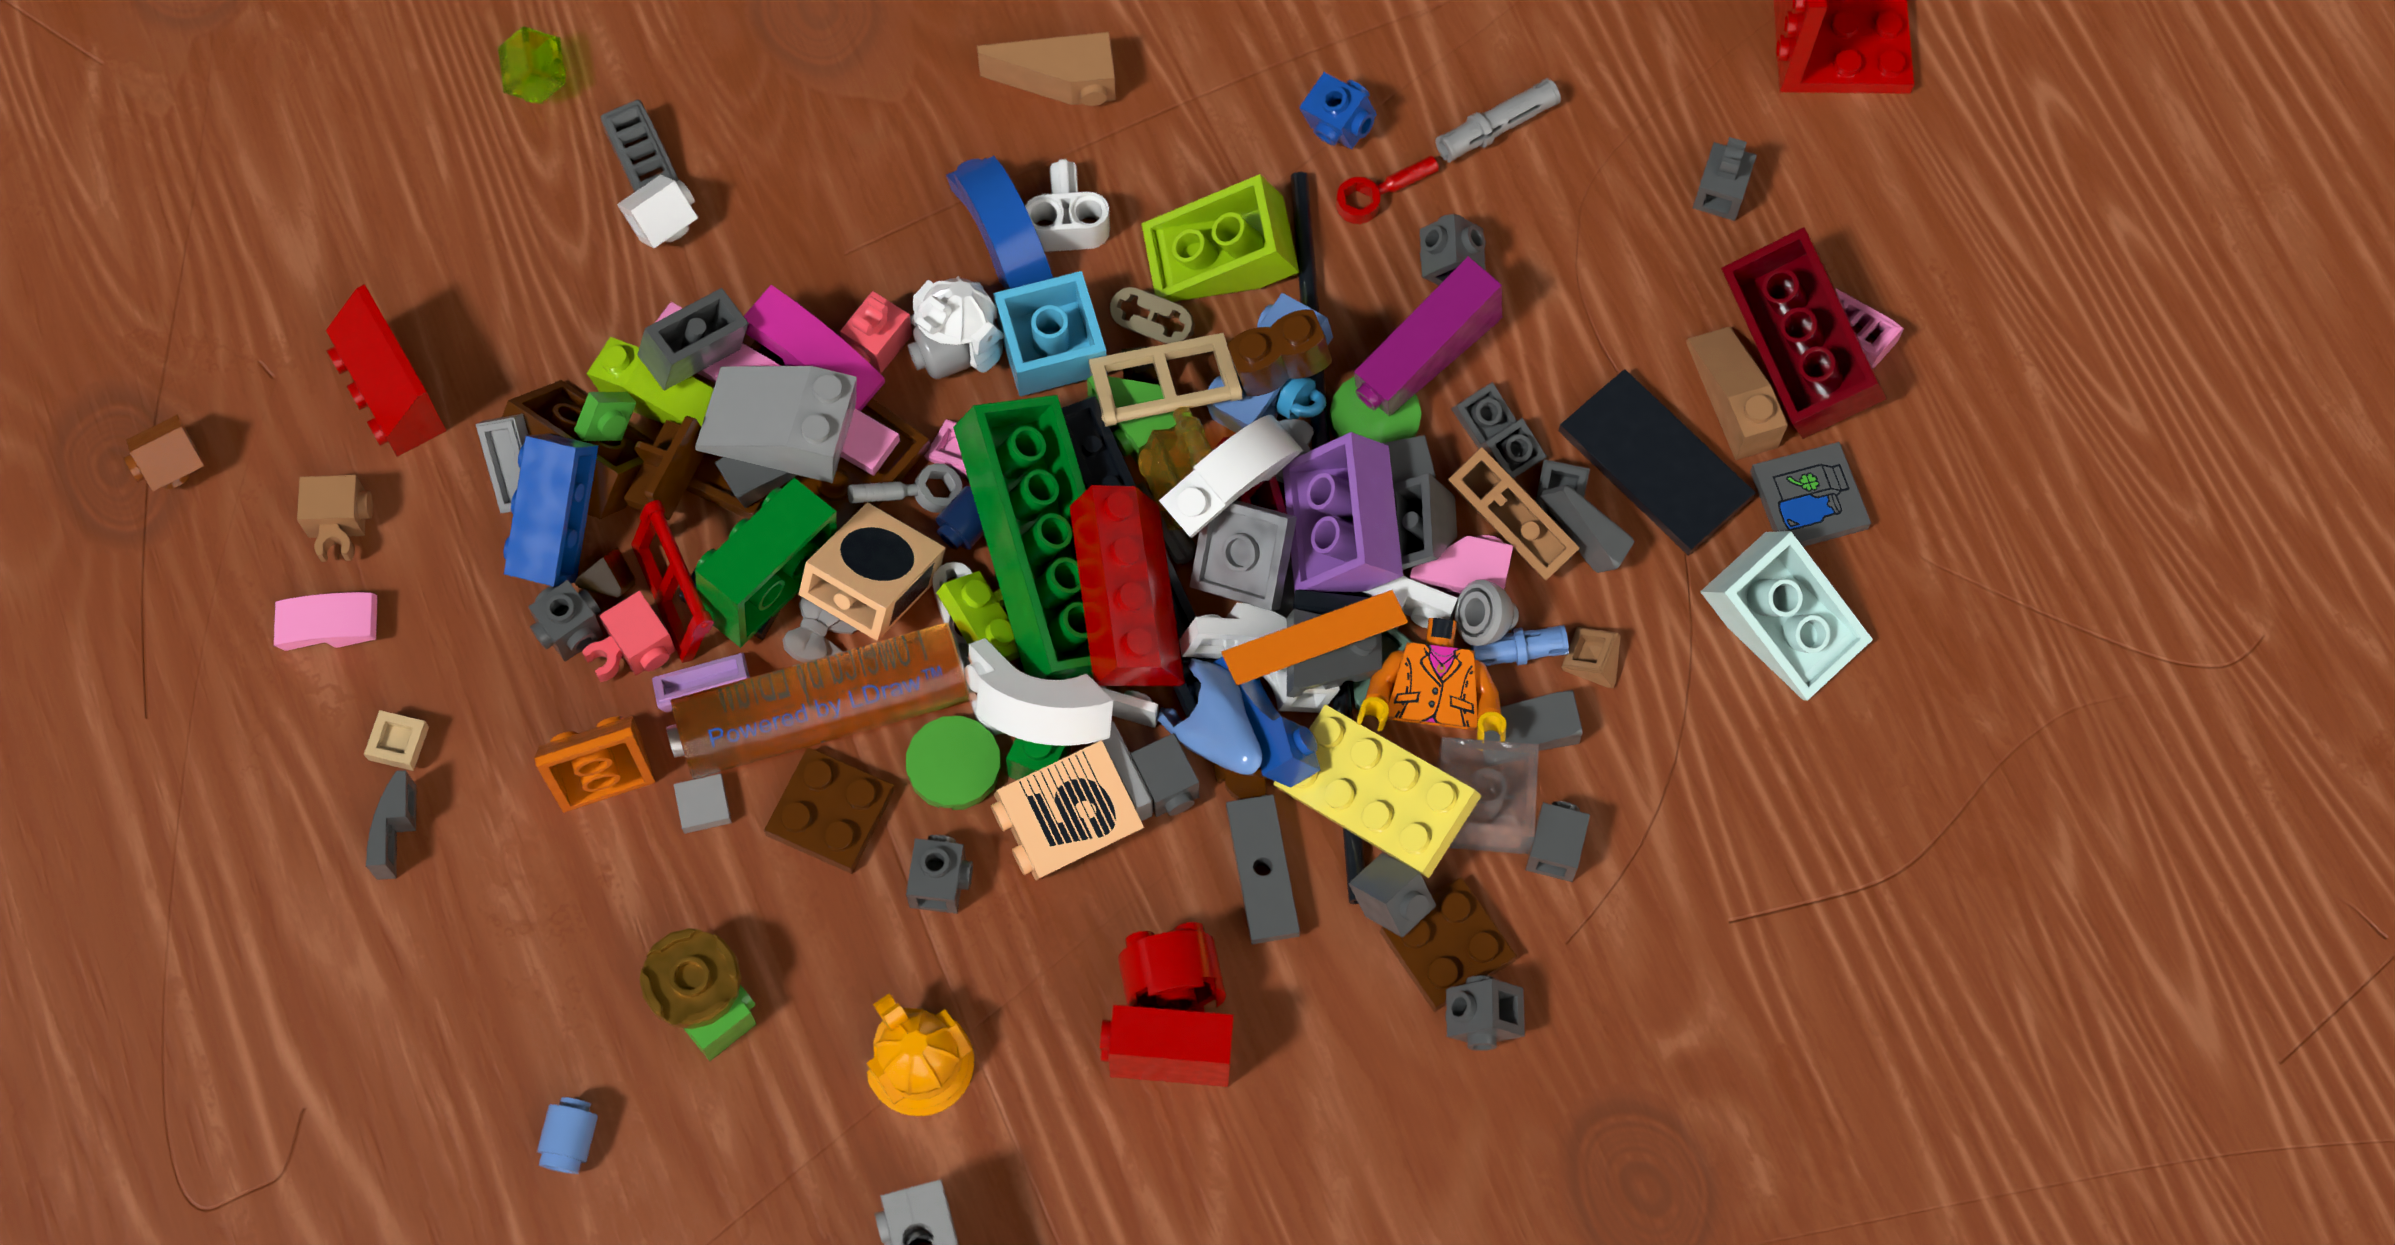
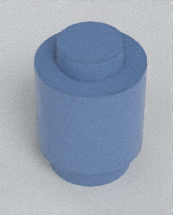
(566, 1135)

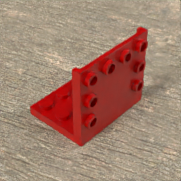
(1843, 46)

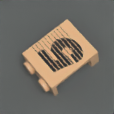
(1066, 811)

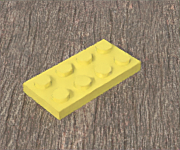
(1383, 793)

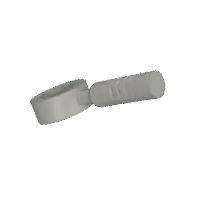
(897, 490)

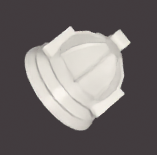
(958, 314)

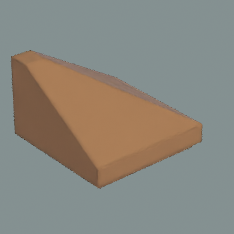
(1593, 656)

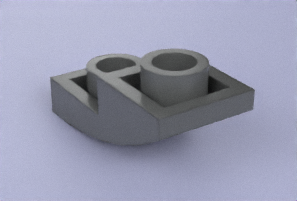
(1497, 430)

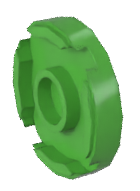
(1352, 415)
(953, 762)

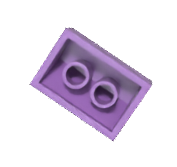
(1344, 516)

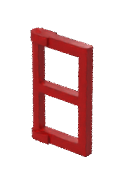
(677, 574)

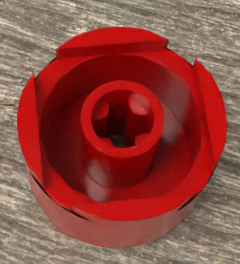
(1172, 969)

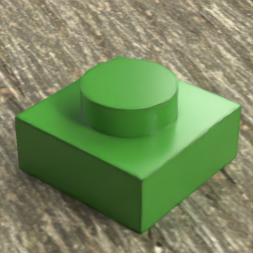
(605, 416)

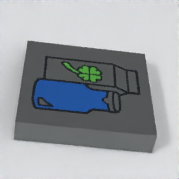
(1811, 495)

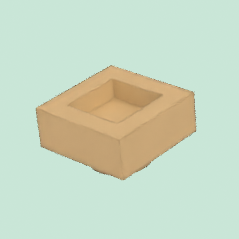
(396, 740)

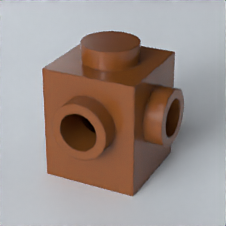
(163, 455)

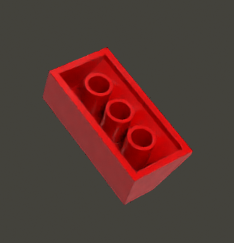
(1126, 588)

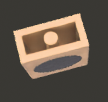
(871, 571)

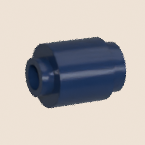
(960, 521)

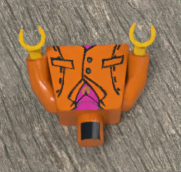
(1435, 686)

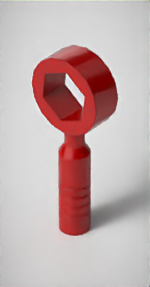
(1391, 184)

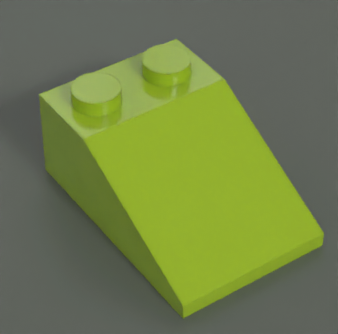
(1221, 243)

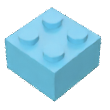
(1049, 332)

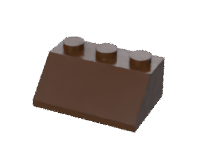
(556, 412)

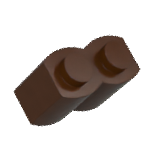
(1273, 354)

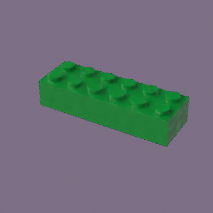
(1023, 491)

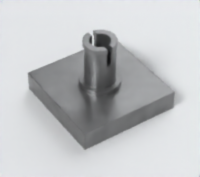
(1245, 555)

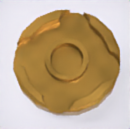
(690, 978)

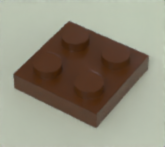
(829, 810)
(1450, 944)

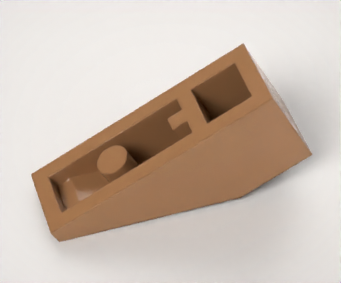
(1060, 68)
(1738, 393)
(1513, 513)

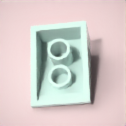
(1787, 612)

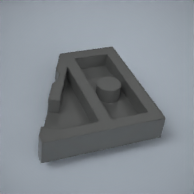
(1349, 663)

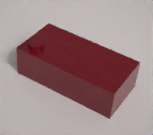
(1803, 333)

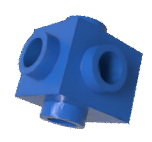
(1338, 111)

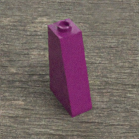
(1430, 338)

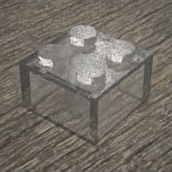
(1508, 789)

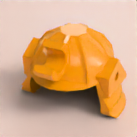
(918, 1059)

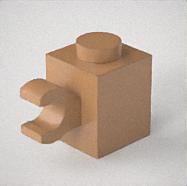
(332, 511)

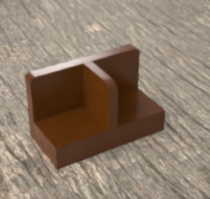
(666, 466)

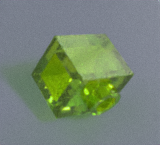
(531, 65)

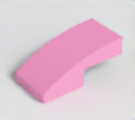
(326, 618)

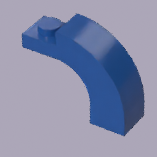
(1002, 221)

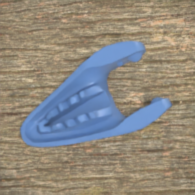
(1218, 723)

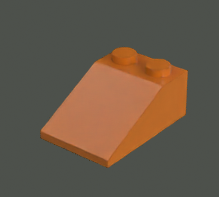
(594, 763)

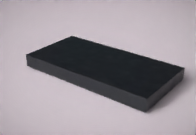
(1656, 462)

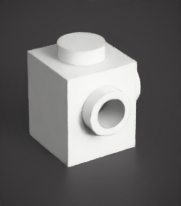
(659, 211)

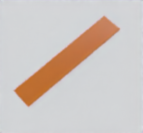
(1314, 637)

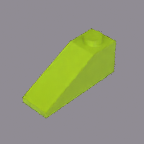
(622, 370)

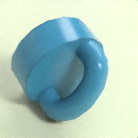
(1296, 396)

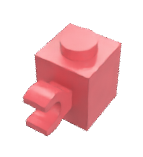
(877, 331)
(634, 635)

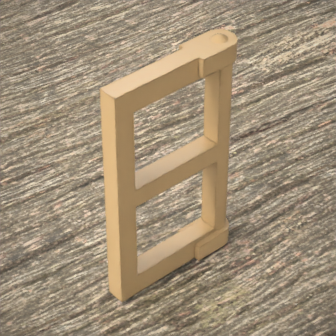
(1158, 355)

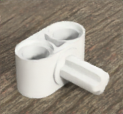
(1066, 209)

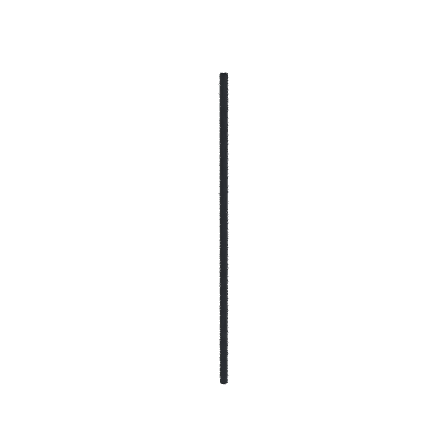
(1309, 296)

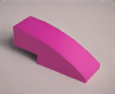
(806, 341)

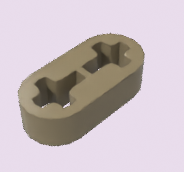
(1156, 306)

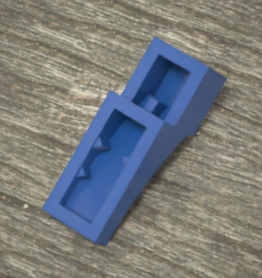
(1285, 745)

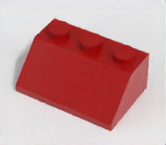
(381, 375)

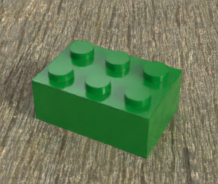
(763, 560)

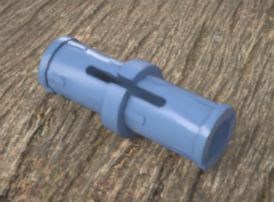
(1524, 646)

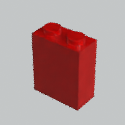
(1167, 1045)

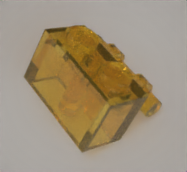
(1171, 457)

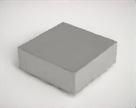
(702, 803)

